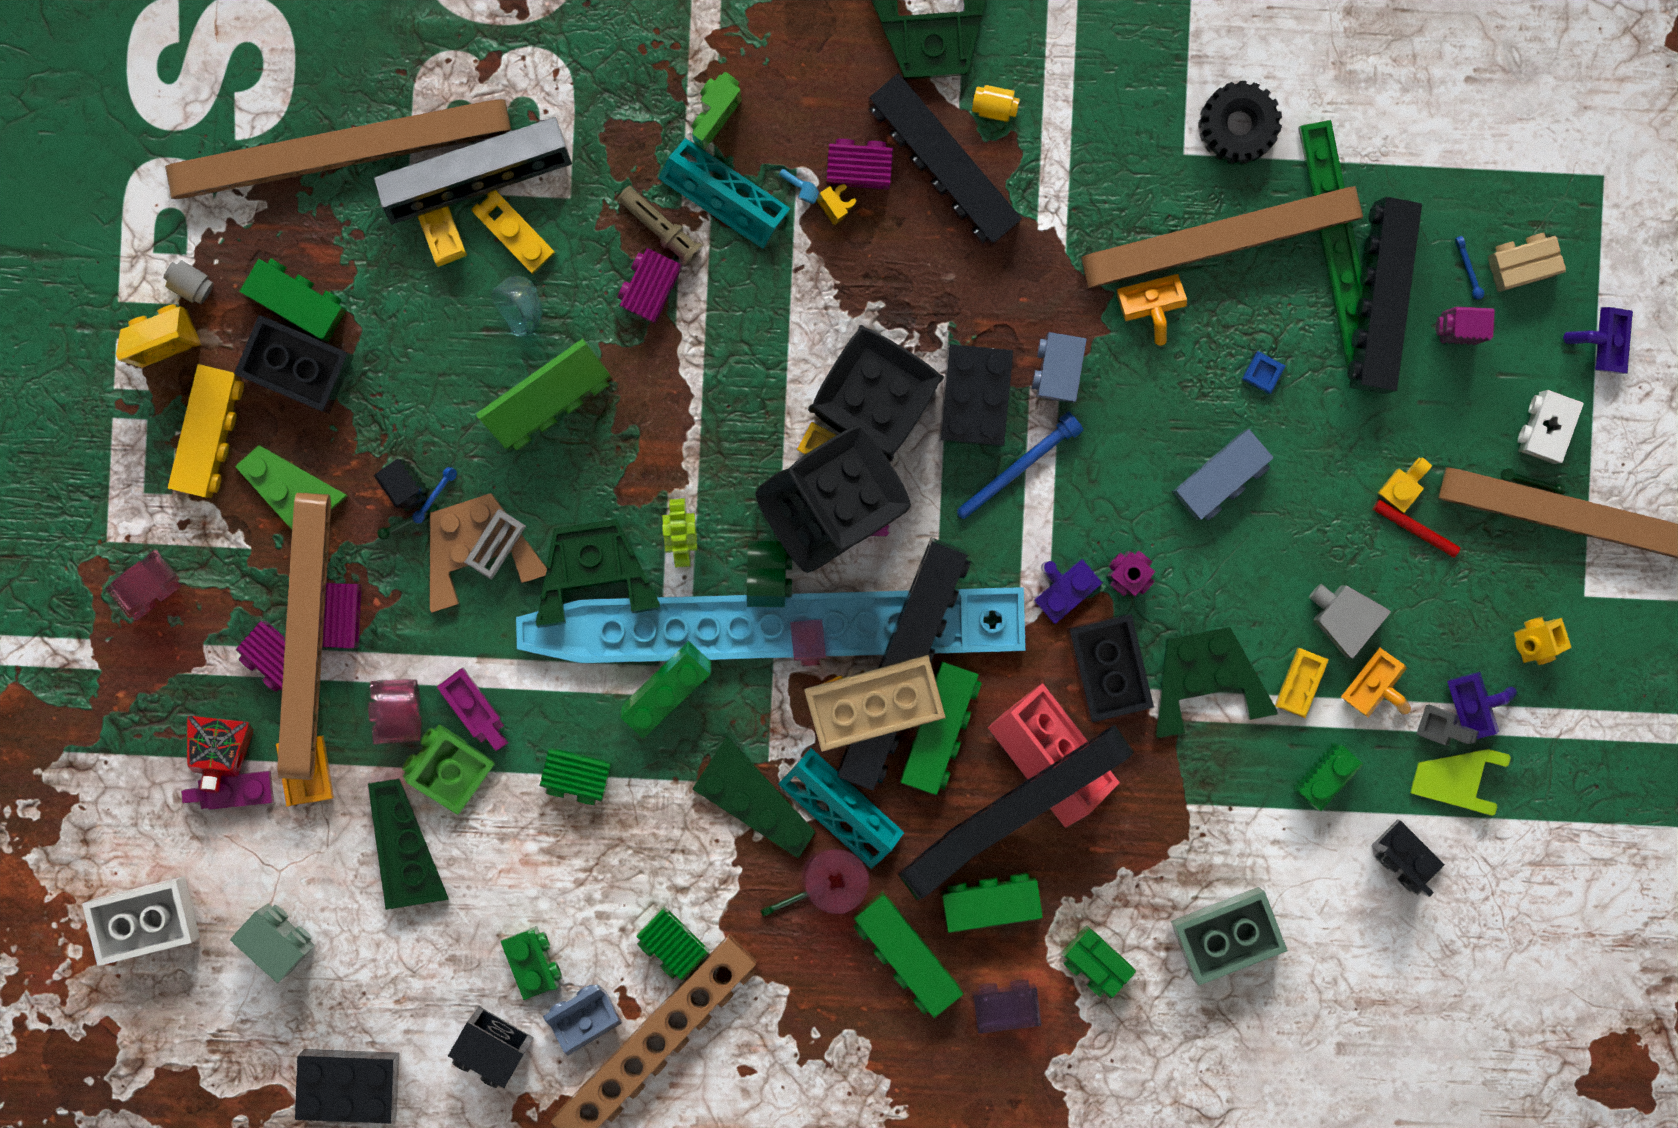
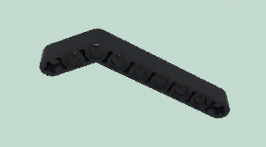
(1014, 810)

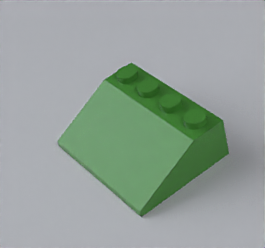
(545, 395)

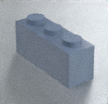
(1224, 476)

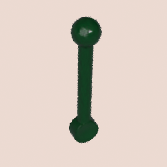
(1508, 474)
(383, 533)
(770, 909)

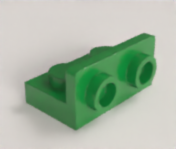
(531, 962)

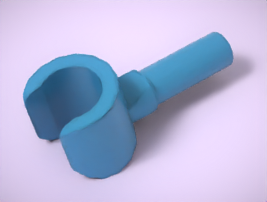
(808, 190)

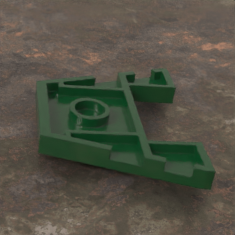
(933, 42)
(587, 558)
(1204, 666)

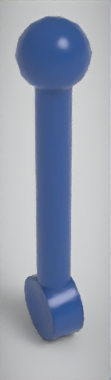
(1477, 292)
(448, 475)

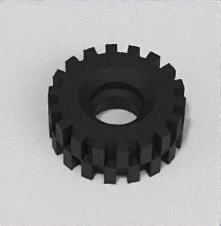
(1256, 105)

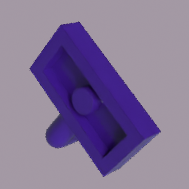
(1611, 340)
(1066, 589)
(1475, 705)

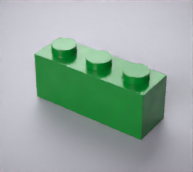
(294, 298)
(665, 689)
(991, 903)

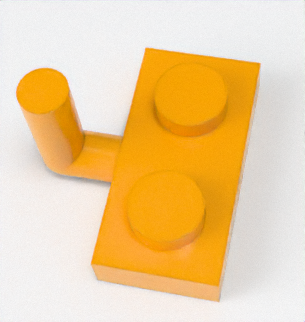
(1153, 299)
(1376, 683)

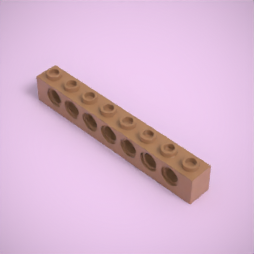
(726, 954)

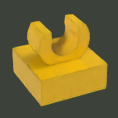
(832, 204)

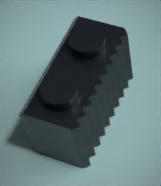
(402, 484)

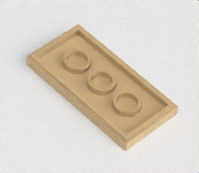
(874, 703)

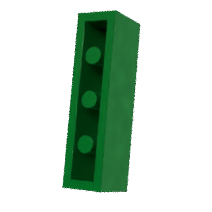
(937, 740)
(908, 955)

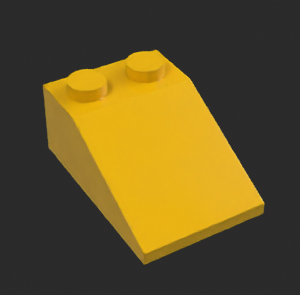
(157, 337)

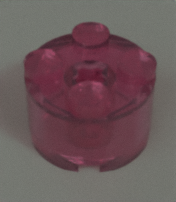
(142, 584)
(395, 711)
(852, 876)

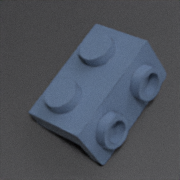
(582, 1018)

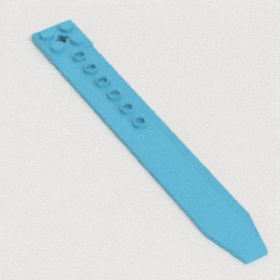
(730, 630)

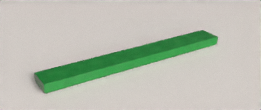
(1337, 241)

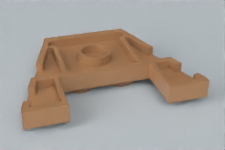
(453, 537)

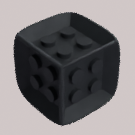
(876, 388)
(832, 498)

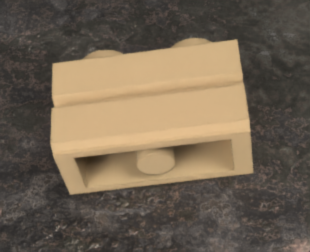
(1526, 263)

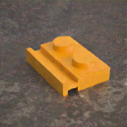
(318, 789)

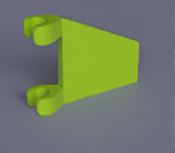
(1457, 779)

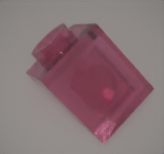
(808, 641)

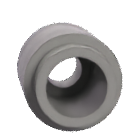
(188, 282)

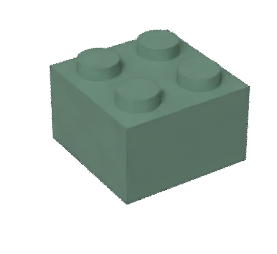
(273, 942)

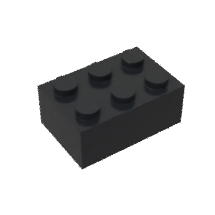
(294, 364)
(976, 395)
(1110, 667)
(489, 1048)
(347, 1086)

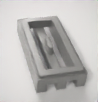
(506, 550)

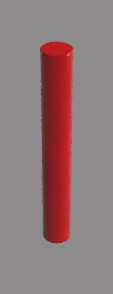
(1416, 528)

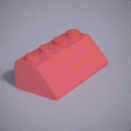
(1039, 734)

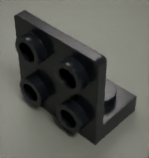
(1406, 854)

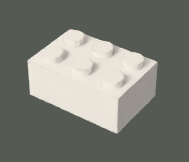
(141, 921)

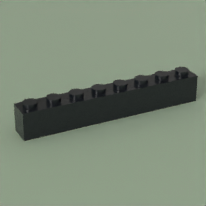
(912, 638)

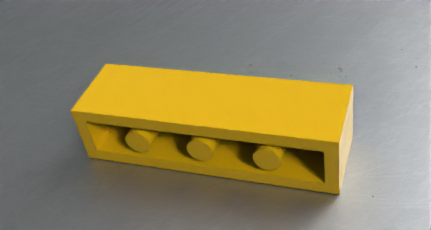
(205, 431)

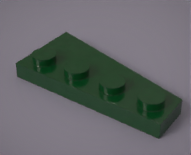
(749, 796)
(403, 855)

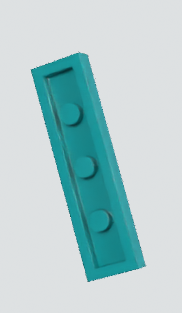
(720, 196)
(845, 805)

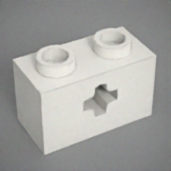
(1562, 416)

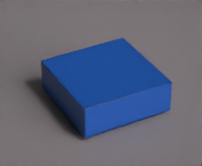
(1263, 372)

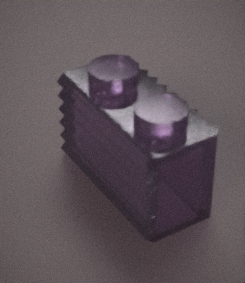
(1006, 1007)

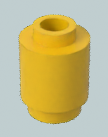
(995, 103)

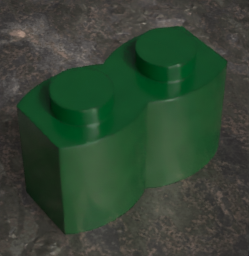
(767, 574)

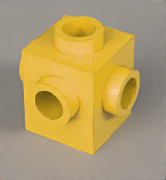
(1542, 640)

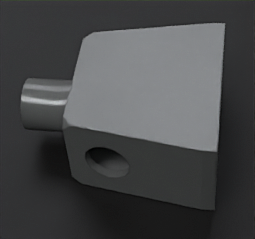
(1347, 617)

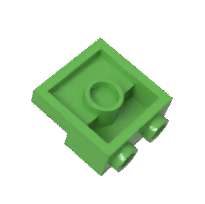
(718, 102)
(446, 769)

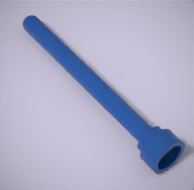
(1066, 428)

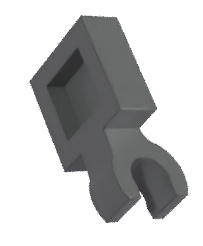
(1441, 726)

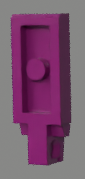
(473, 708)
(234, 791)

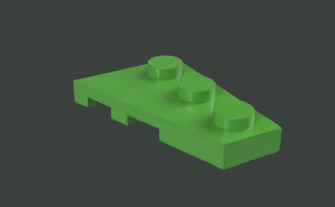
(281, 480)

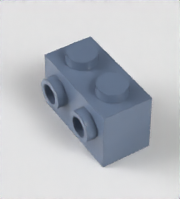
(1059, 368)

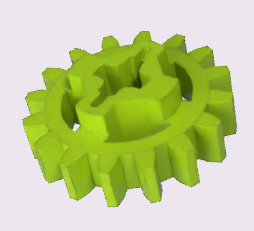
(679, 532)

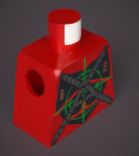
(216, 749)

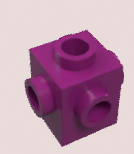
(1119, 573)

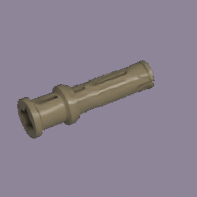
(670, 235)

